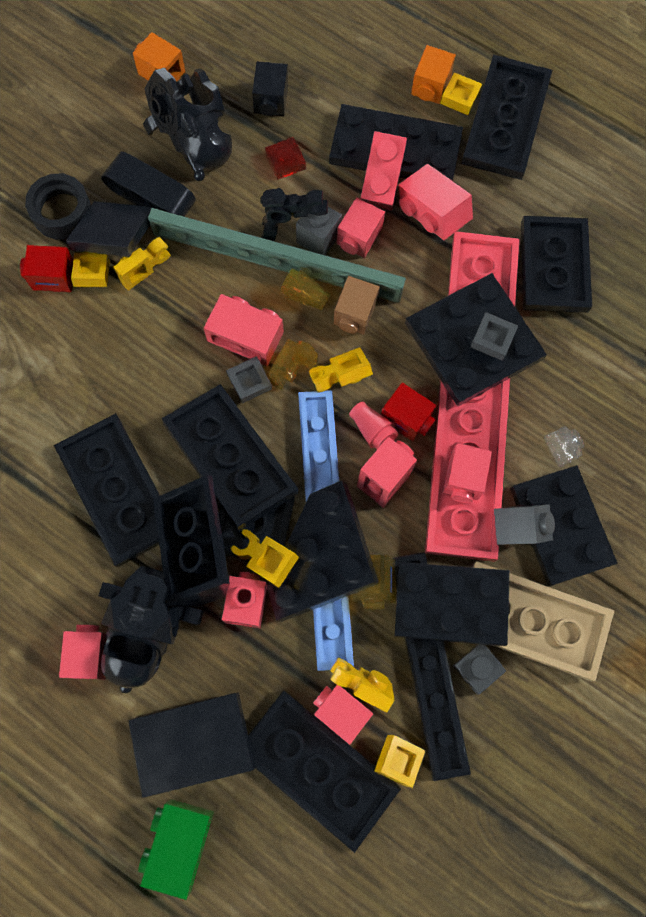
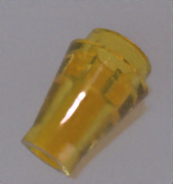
(303, 289)

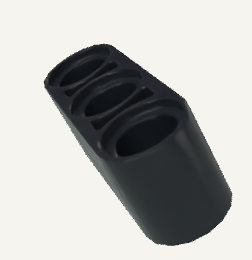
(146, 185)

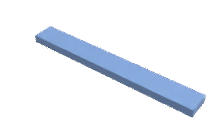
(320, 470)

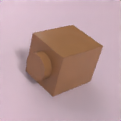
(355, 305)

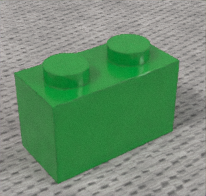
(176, 849)

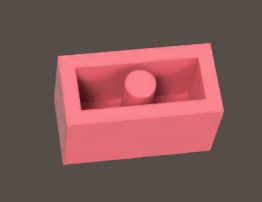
(383, 170)
(435, 202)
(244, 328)
(386, 471)

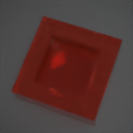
(285, 158)

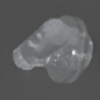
(564, 445)

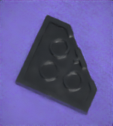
(330, 554)

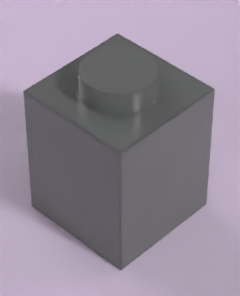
(318, 232)
(524, 524)

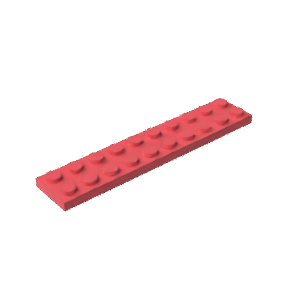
(452, 525)

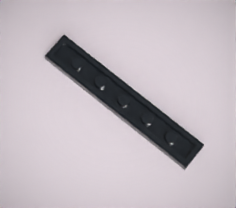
(436, 700)

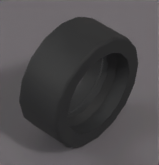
(51, 186)

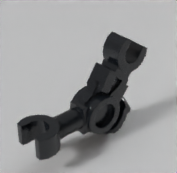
(281, 207)

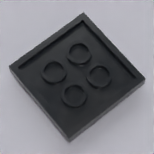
(449, 328)

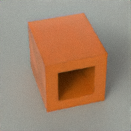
(157, 54)
(433, 74)

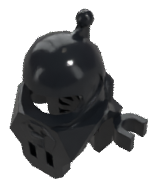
(190, 126)
(140, 627)

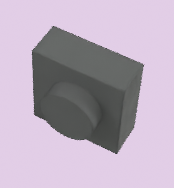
(494, 336)
(249, 379)
(479, 668)

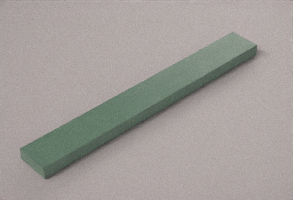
(271, 253)

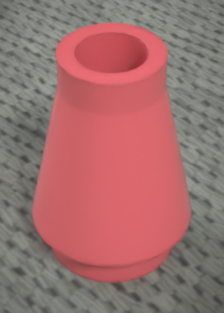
(373, 425)

